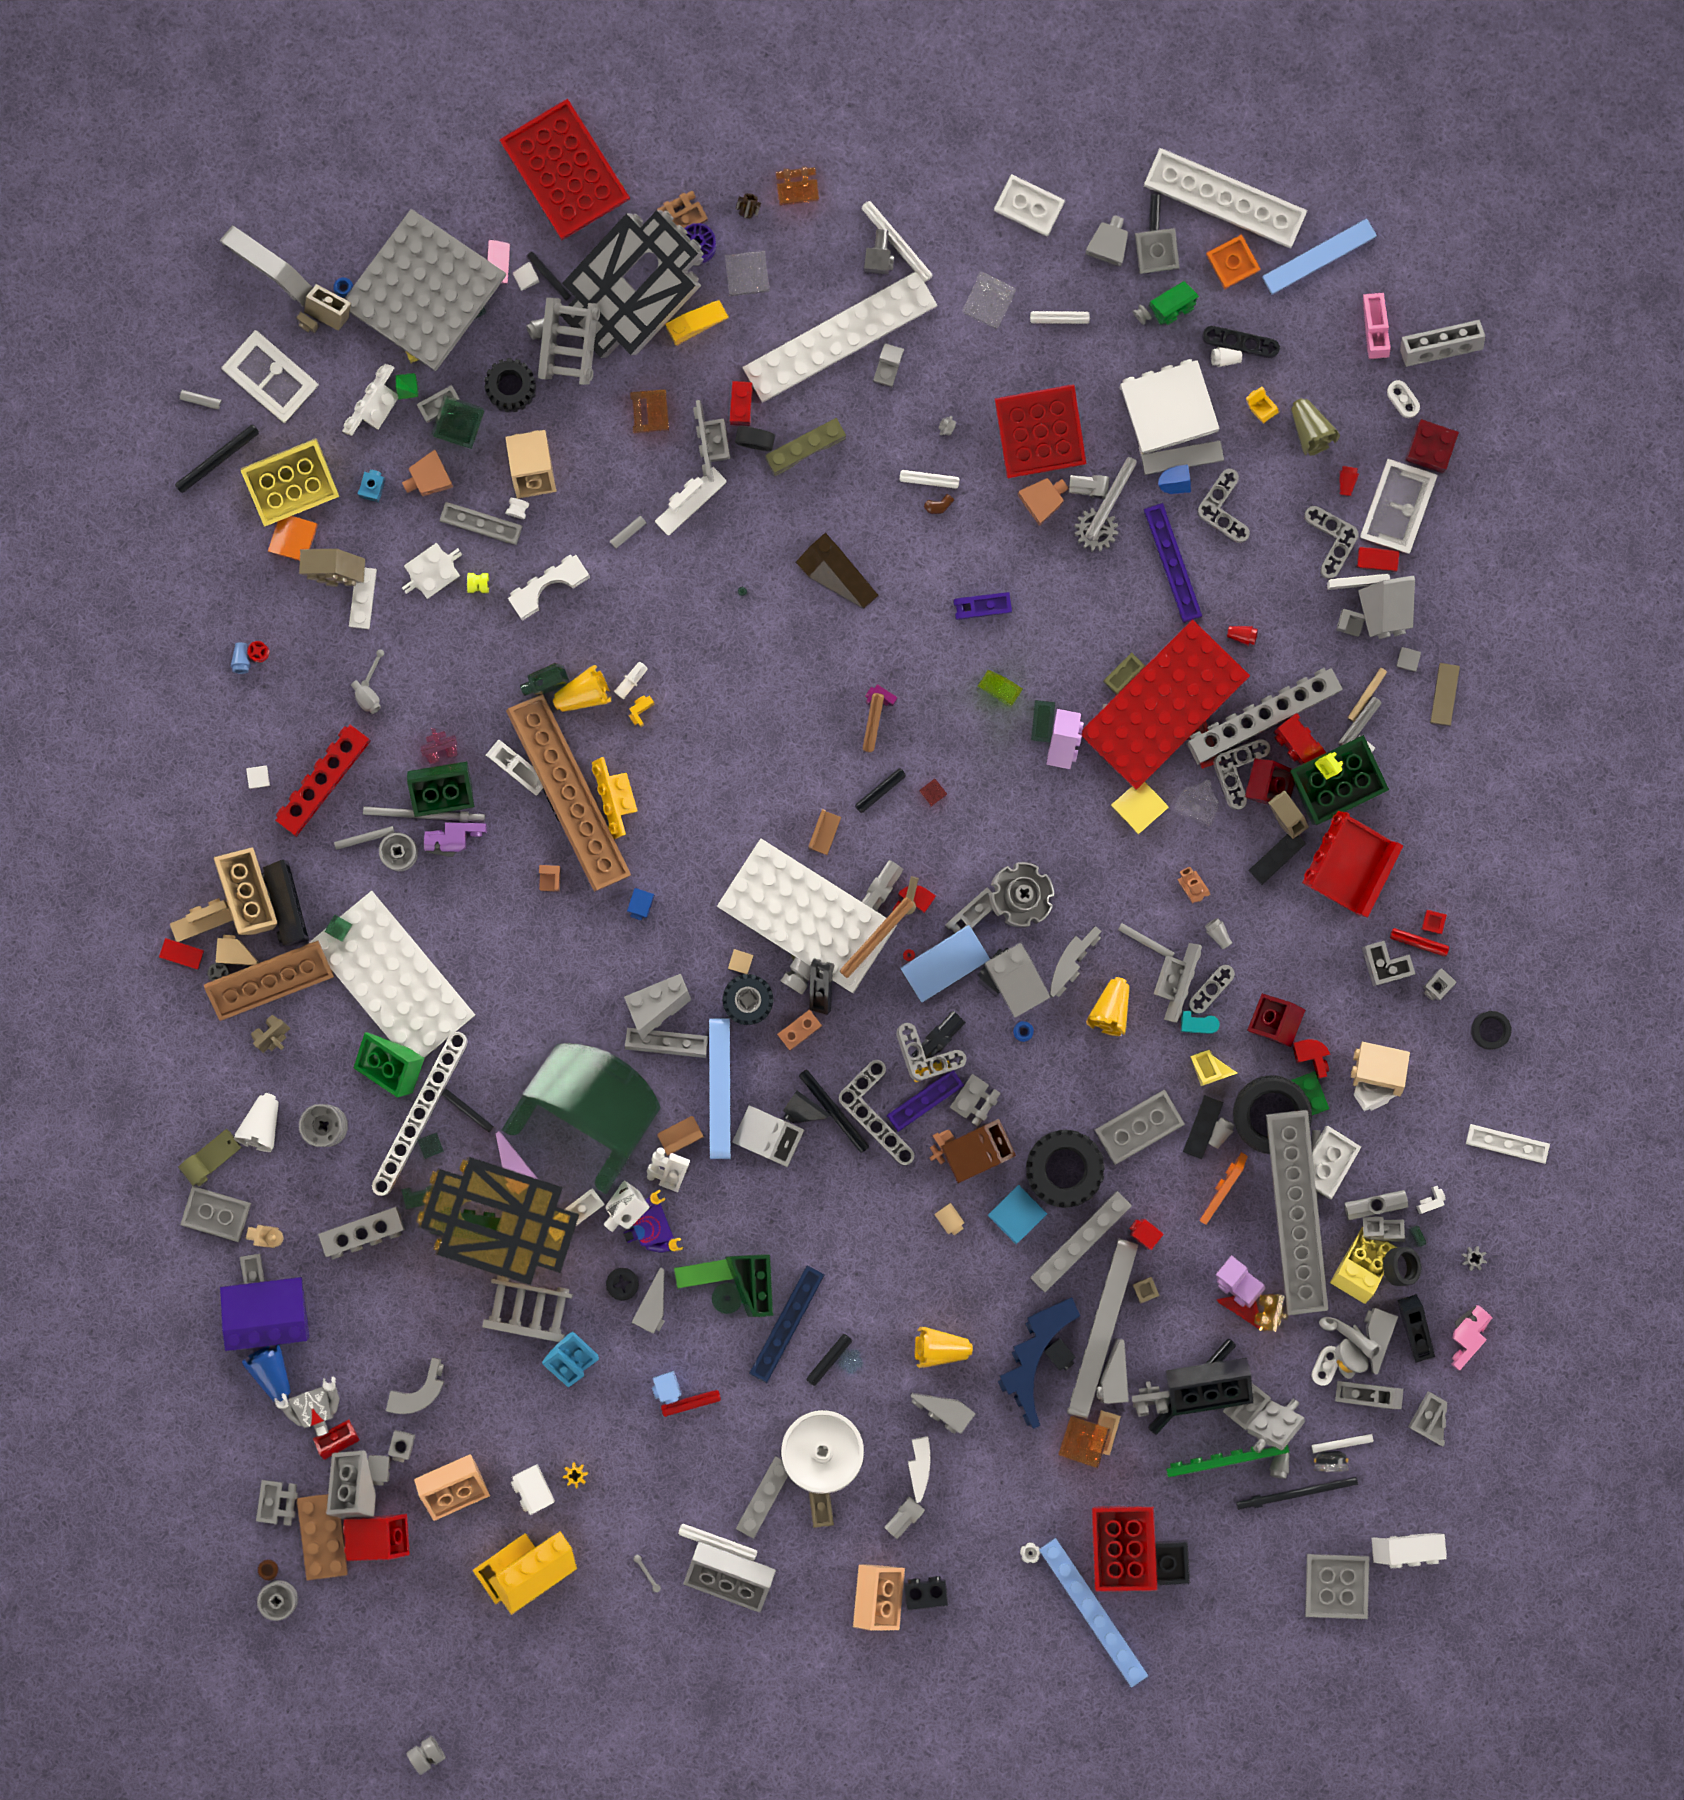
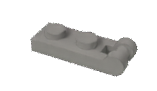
(973, 912)

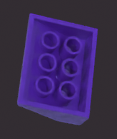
(263, 1314)

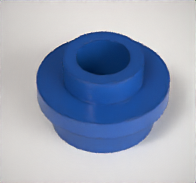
(342, 281)
(1016, 1031)

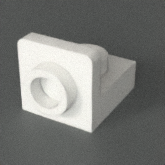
(1429, 1204)

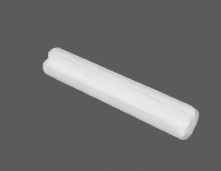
(1060, 317)
(929, 479)

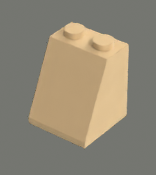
(530, 464)

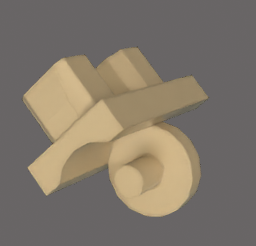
(265, 1236)

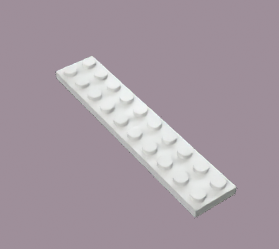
(839, 336)

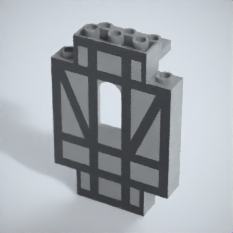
(629, 314)

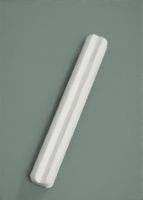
(718, 1542)

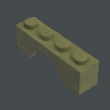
(804, 446)

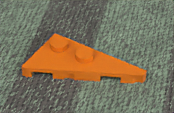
(1224, 1186)

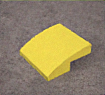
(1139, 807)

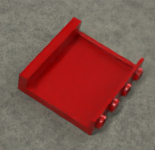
(1352, 864)

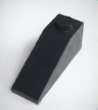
(1416, 1327)

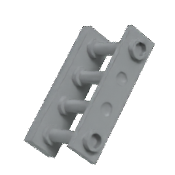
(552, 328)
(514, 1325)

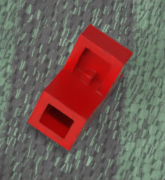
(922, 898)
(1314, 1050)

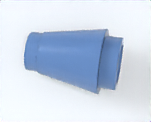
(240, 661)

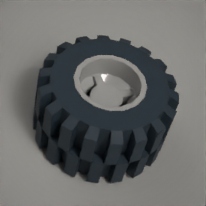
(747, 999)

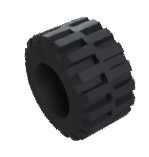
(515, 401)

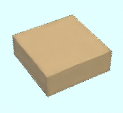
(740, 961)

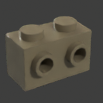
(327, 307)

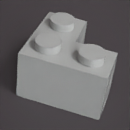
(1382, 968)

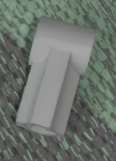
(1093, 486)
(906, 1514)

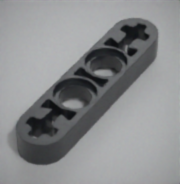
(1241, 339)

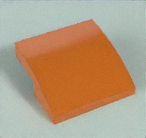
(291, 536)

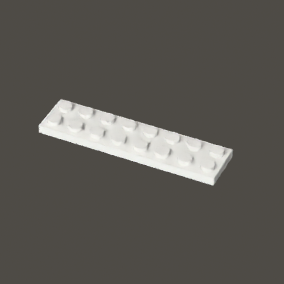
(1225, 198)

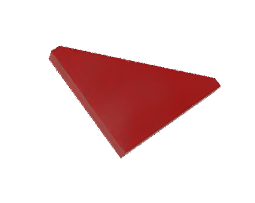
(1245, 1312)

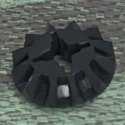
(617, 1292)

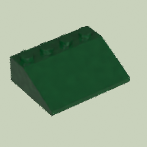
(1349, 788)

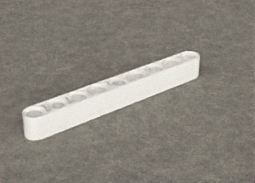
(411, 1120)

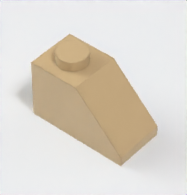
(233, 952)

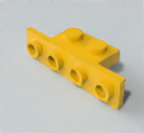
(616, 796)

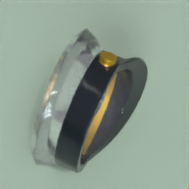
(1331, 1462)

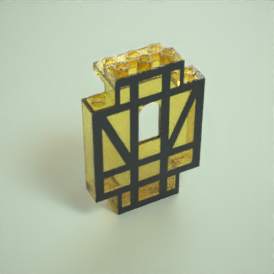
(529, 1230)

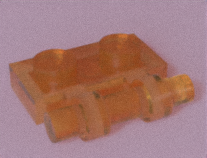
(798, 191)

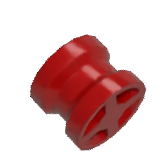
(256, 648)

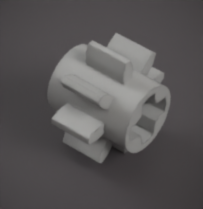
(1468, 1256)

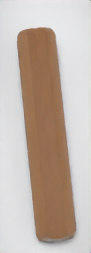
(873, 722)

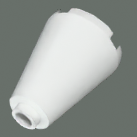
(259, 1124)

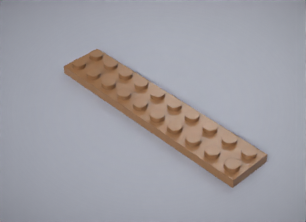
(568, 792)

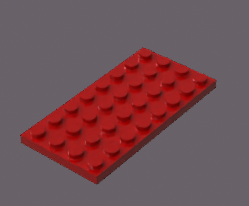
(1164, 704)

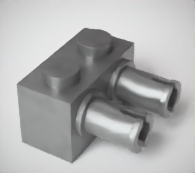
(879, 258)

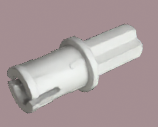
(631, 680)

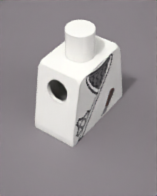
(625, 1207)

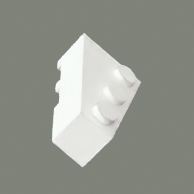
(1409, 1549)

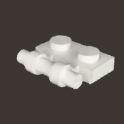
(674, 1170)

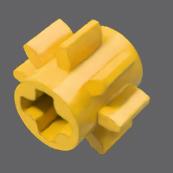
(578, 1470)

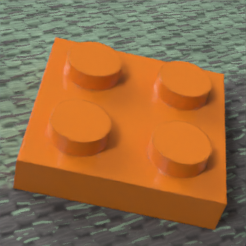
(1233, 261)

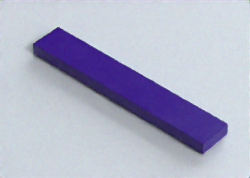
(1172, 563)

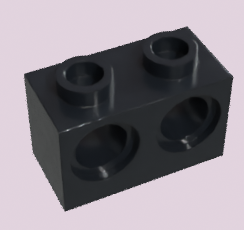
(926, 1600)

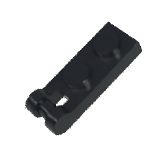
(820, 986)

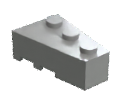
(657, 1003)

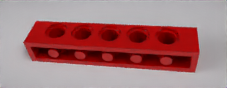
(334, 776)

